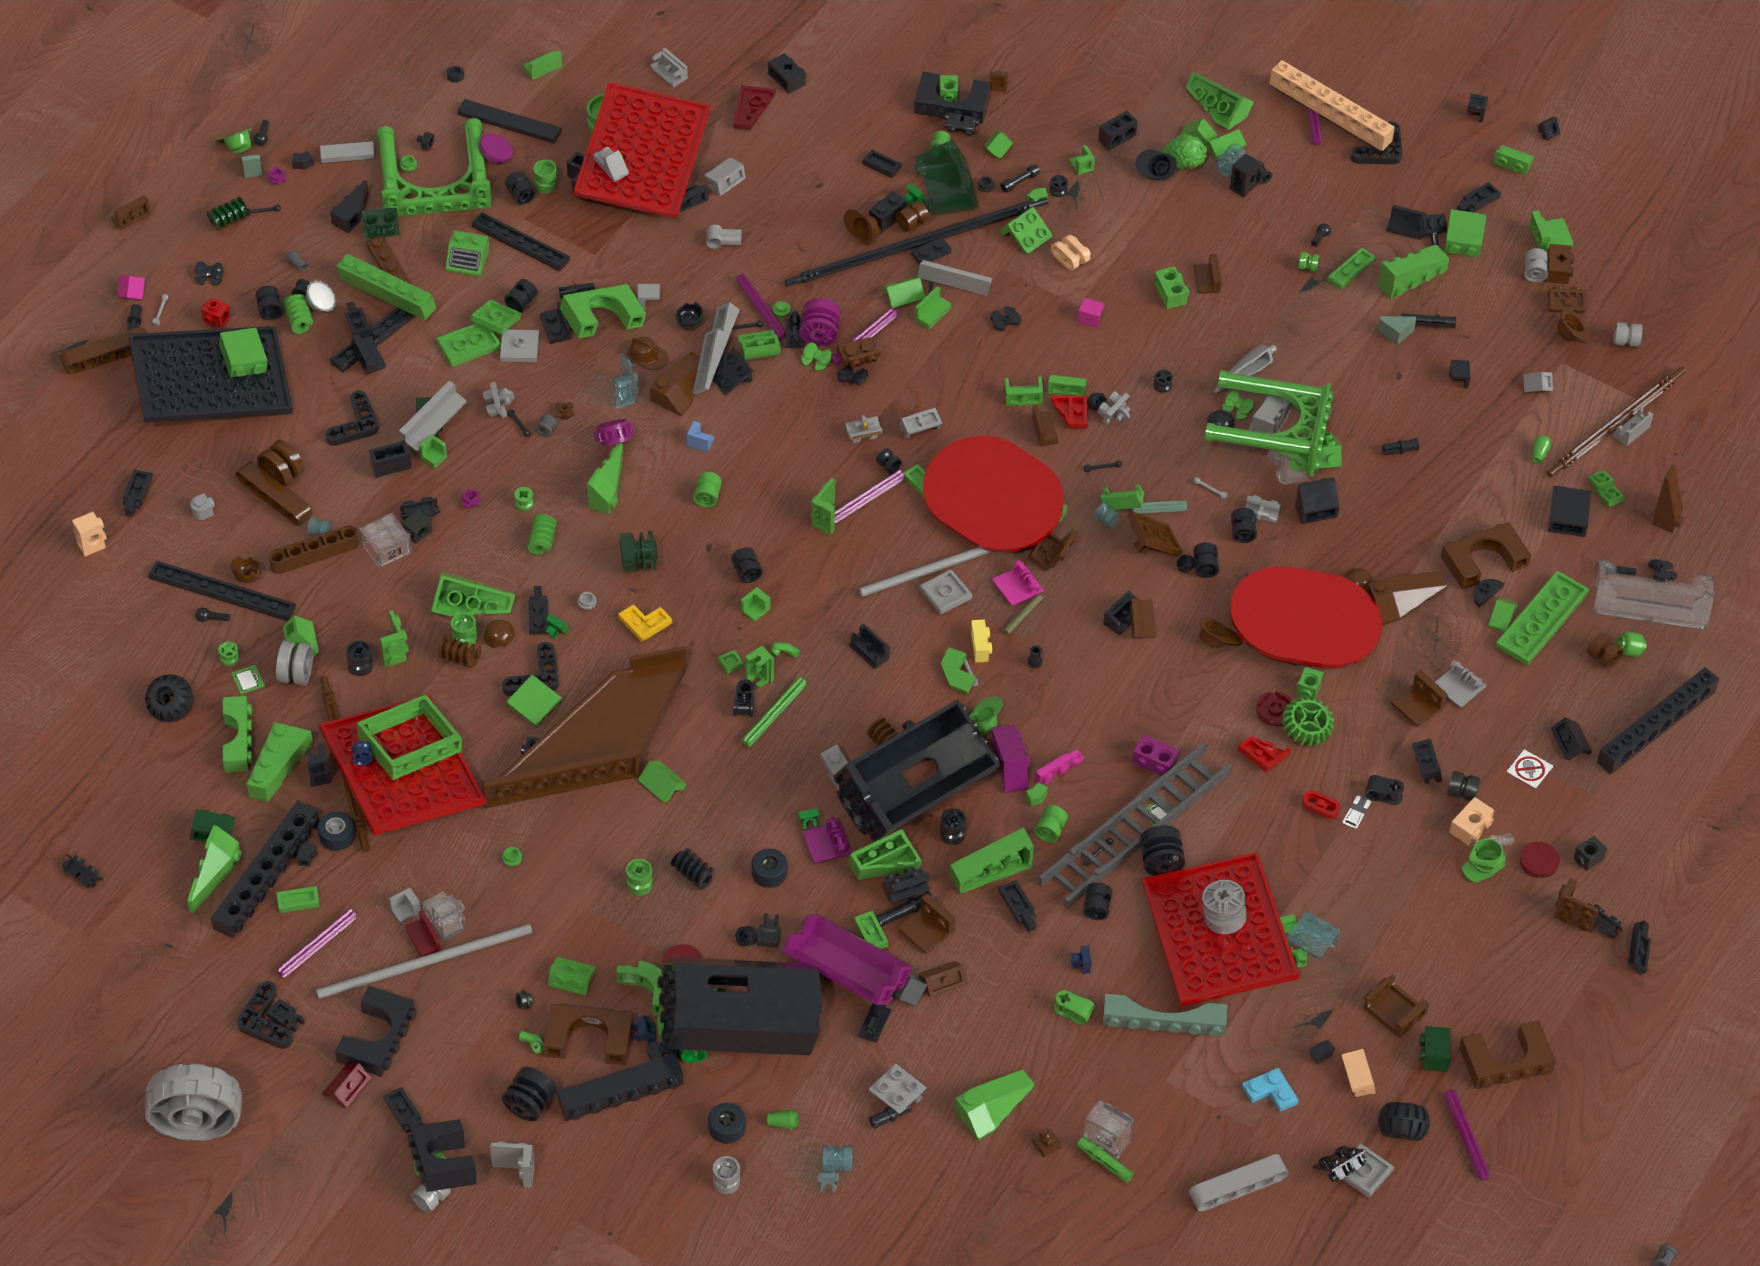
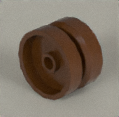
(281, 462)

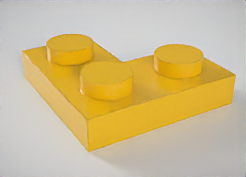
(644, 626)

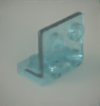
(625, 387)
(1314, 935)

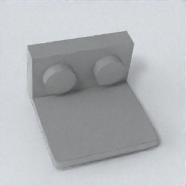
(514, 1156)

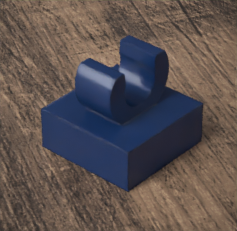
(1082, 959)
(645, 1029)

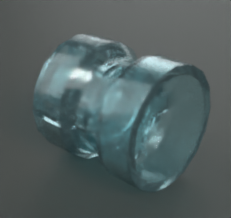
(1107, 516)
(318, 527)

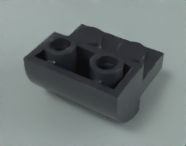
(906, 885)

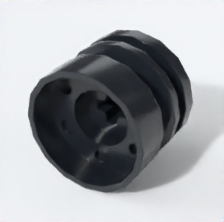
(1162, 850)
(529, 1094)

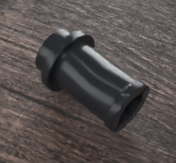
(1034, 659)

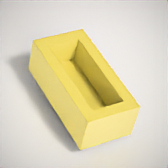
(980, 636)

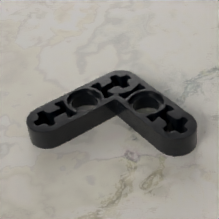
(1385, 156)
(362, 422)
(544, 676)
(258, 1022)

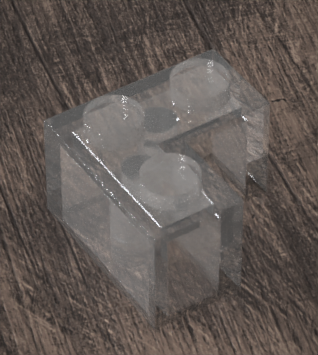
(1284, 472)
(445, 914)

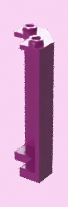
(847, 959)

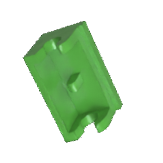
(1124, 499)
(759, 665)

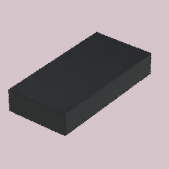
(882, 163)

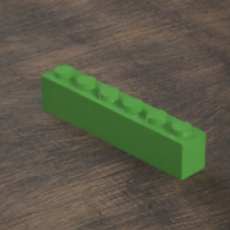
(386, 287)

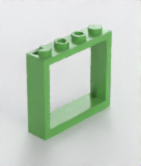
(419, 758)

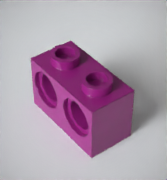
(1155, 754)

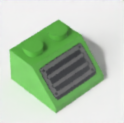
(467, 253)

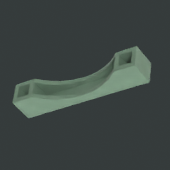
(1123, 1012)

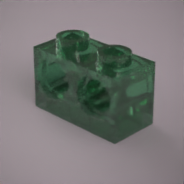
(380, 222)

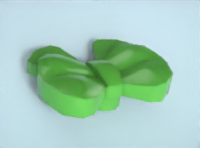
(812, 352)
(1234, 401)

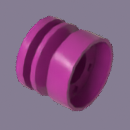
(820, 322)

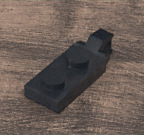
(1479, 198)
(357, 320)
(136, 491)
(538, 612)
(1018, 904)
(1639, 947)
(402, 1109)

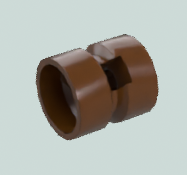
(911, 217)
(1605, 651)

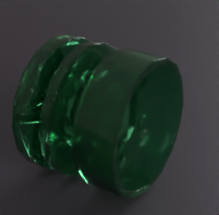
(638, 551)

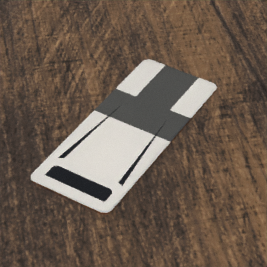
(1356, 812)

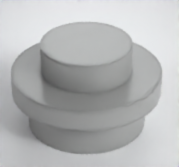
(587, 601)

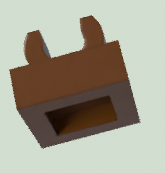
(998, 81)
(1046, 1142)

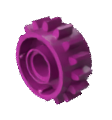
(613, 432)

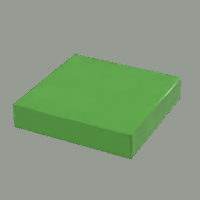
(495, 316)
(534, 701)

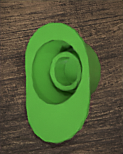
(238, 142)
(986, 714)

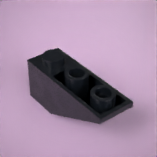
(348, 212)

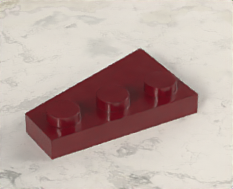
(751, 105)

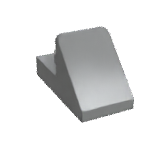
(611, 163)

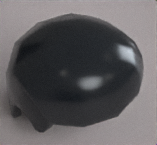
(689, 316)
(1221, 418)

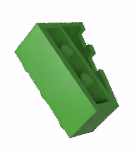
(884, 857)

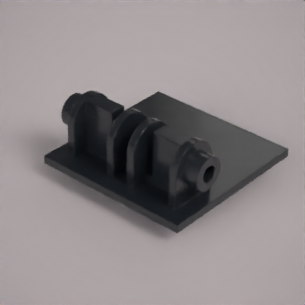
(732, 371)
(1342, 1162)

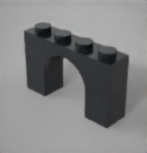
(930, 103)
(376, 1056)
(441, 1172)

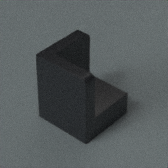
(1478, 104)
(1460, 370)

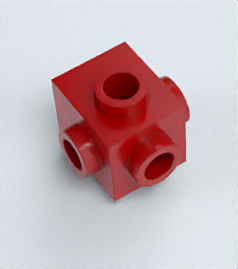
(215, 312)

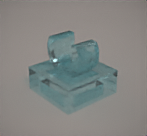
(828, 1178)

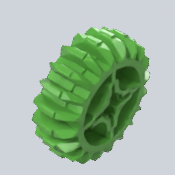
(1308, 731)

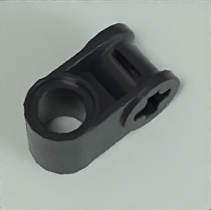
(744, 700)
(1383, 788)

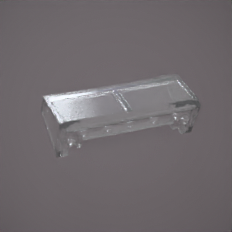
(1653, 600)

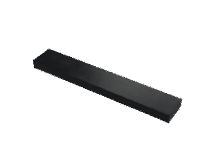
(509, 121)
(520, 241)
(380, 332)

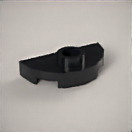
(1486, 590)

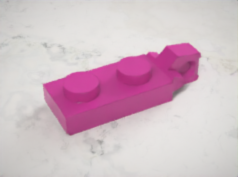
(1058, 766)

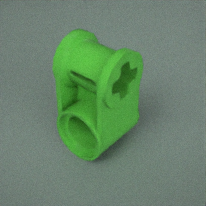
(1074, 1008)

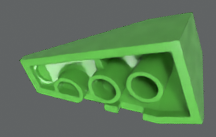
(1223, 104)
(220, 860)
(991, 1102)

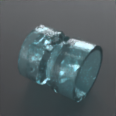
(1228, 158)
(837, 1158)

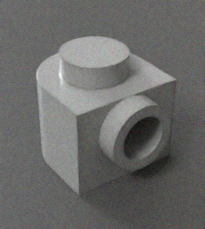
(202, 507)

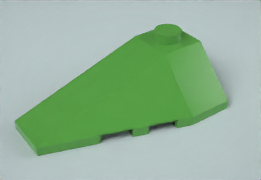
(605, 482)
(464, 595)

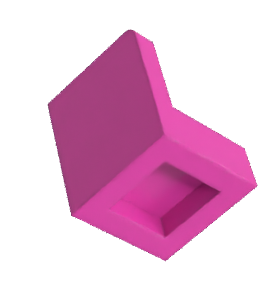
(131, 287)
(1090, 312)

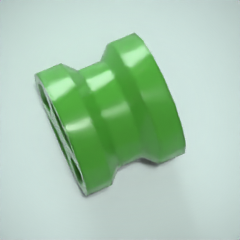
(523, 498)
(228, 653)

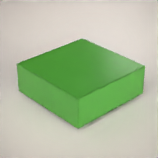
(730, 662)

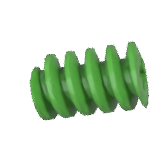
(298, 313)
(541, 534)

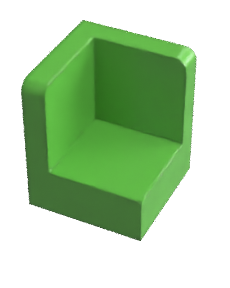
(998, 143)
(1083, 163)
(433, 451)
(755, 604)

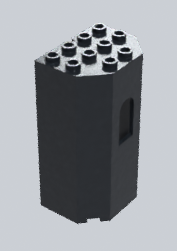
(877, 791)
(772, 1018)

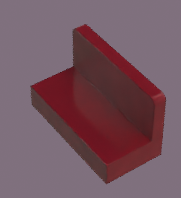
(423, 935)
(347, 1084)

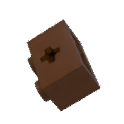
(1559, 263)

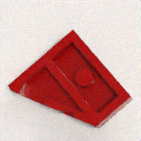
(1072, 409)
(1262, 753)

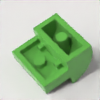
(759, 345)

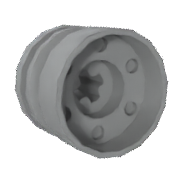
(1224, 906)

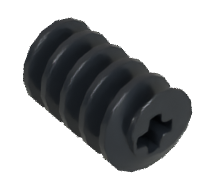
(693, 868)

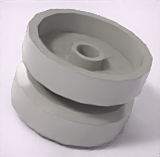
(294, 663)

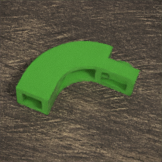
(645, 976)

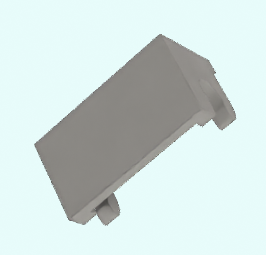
(669, 68)
(725, 176)
(920, 422)
(1633, 428)

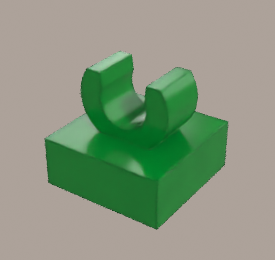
(914, 195)
(556, 626)
(808, 815)

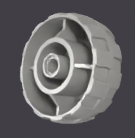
(193, 1102)

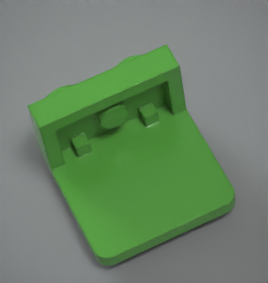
(1330, 452)
(394, 646)

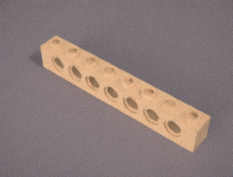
(1332, 105)

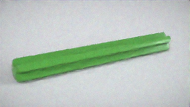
(776, 709)

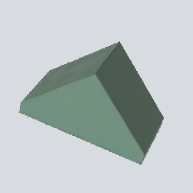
(252, 165)
(1396, 327)

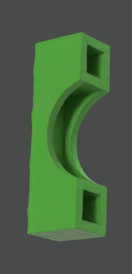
(236, 753)

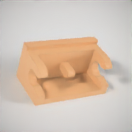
(1358, 1073)

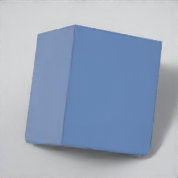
(697, 439)

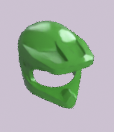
(1485, 861)

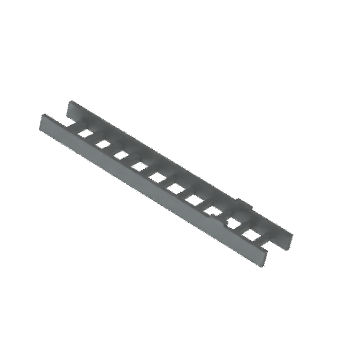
(1186, 802)

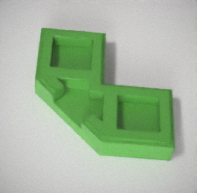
(957, 678)

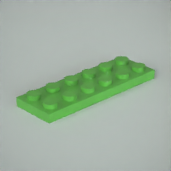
(1542, 618)

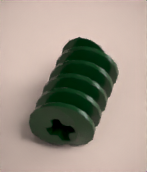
(227, 213)

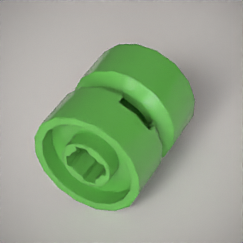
(545, 176)
(707, 489)
(464, 628)
(1051, 823)
(639, 877)

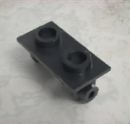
(968, 124)
(793, 336)
(426, 505)
(75, 866)
(1609, 924)
(874, 1022)

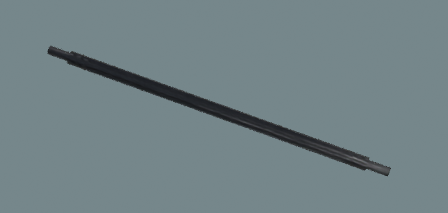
(914, 242)

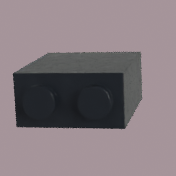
(1569, 511)

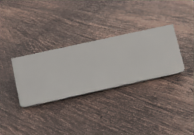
(954, 277)
(432, 416)

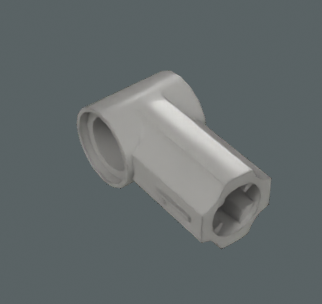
(717, 236)

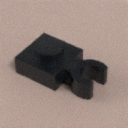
(769, 932)
(284, 1013)

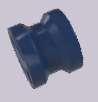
(361, 753)

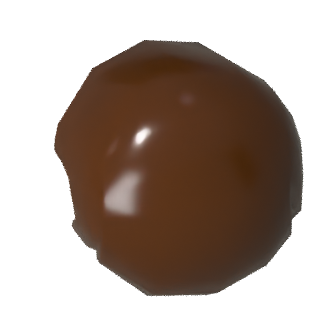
(245, 570)
(1360, 577)
(498, 633)

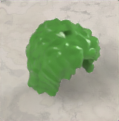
(1187, 151)

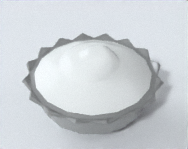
(320, 296)

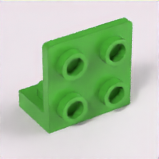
(1028, 230)
(1549, 231)
(822, 508)

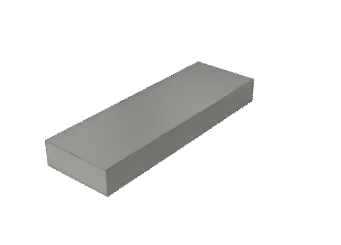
(347, 152)

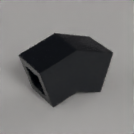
(302, 160)
(306, 854)
(1322, 1051)

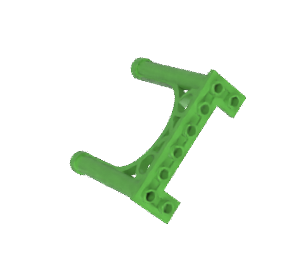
(435, 199)
(1314, 409)

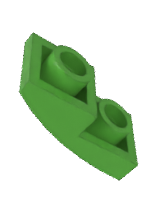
(1605, 489)

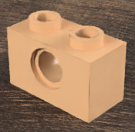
(89, 533)
(1463, 826)

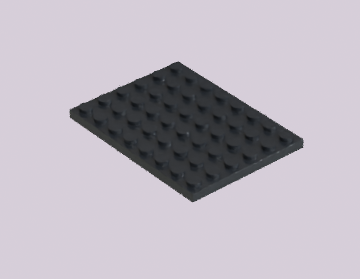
(187, 378)

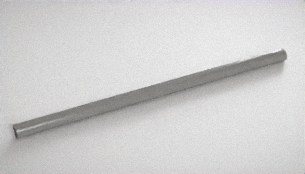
(922, 571)
(424, 961)

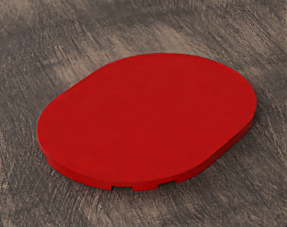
(993, 494)
(1305, 617)

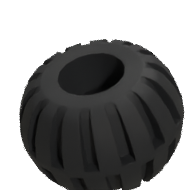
(159, 692)
(1404, 1121)

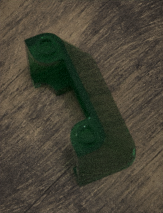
(947, 179)

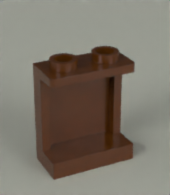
(1394, 1007)

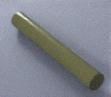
(1023, 614)

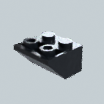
(1317, 500)

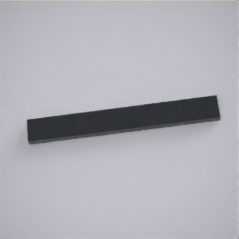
(222, 591)

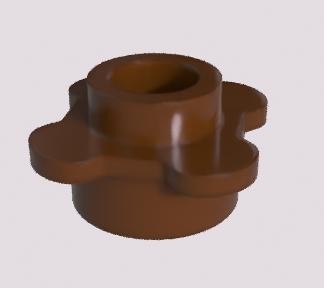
(564, 410)

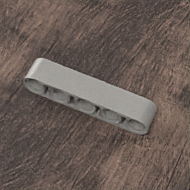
(1238, 1182)

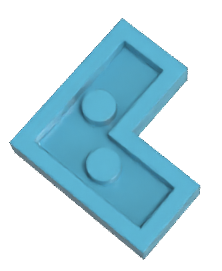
(1272, 1085)

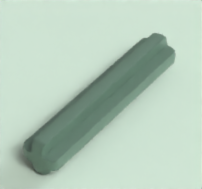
(1162, 506)

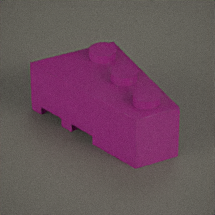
(1012, 757)

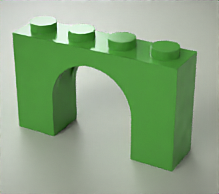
(617, 299)

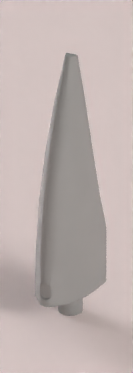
(1253, 362)

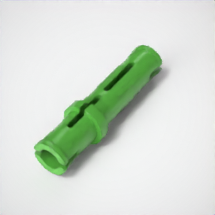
(1098, 1154)

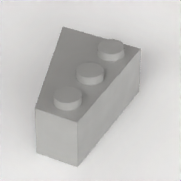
(1271, 415)

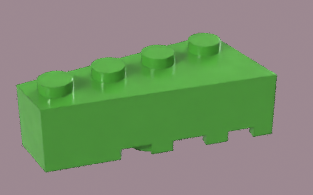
(1412, 270)
(279, 755)
(993, 862)

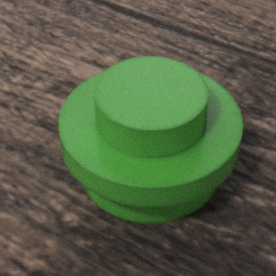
(408, 163)
(781, 309)
(512, 856)

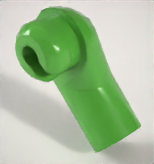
(777, 647)
(534, 1040)

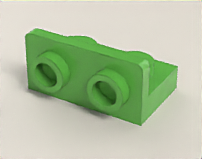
(1513, 159)
(570, 975)

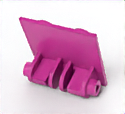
(1018, 584)

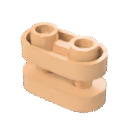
(1070, 252)

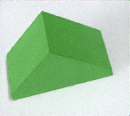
(1201, 130)
(1502, 614)

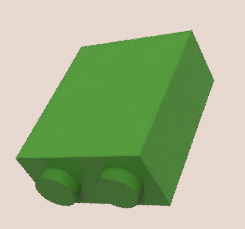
(1465, 233)
(243, 352)

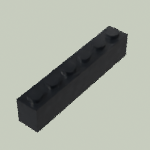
(620, 1087)

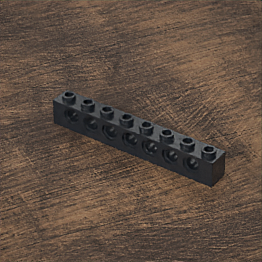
(1657, 720)
(256, 873)

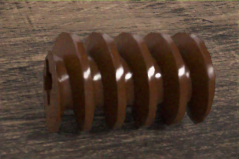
(458, 652)
(880, 731)

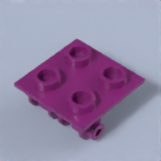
(827, 841)

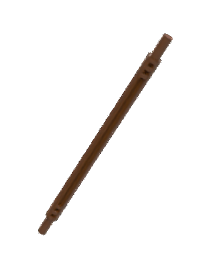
(1616, 421)
(358, 819)

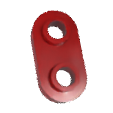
(1321, 804)

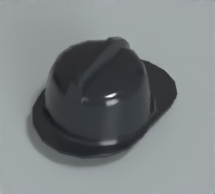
(1155, 164)

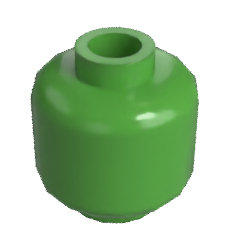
(1632, 644)

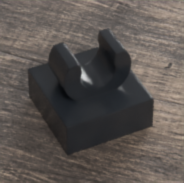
(1549, 128)

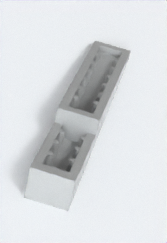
(714, 346)

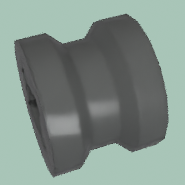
(546, 425)

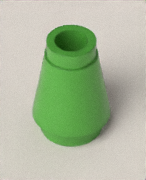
(1540, 448)
(784, 1119)

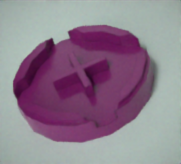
(495, 148)

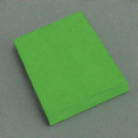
(468, 344)

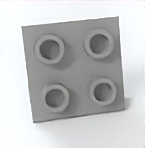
(1460, 684)
(898, 1089)

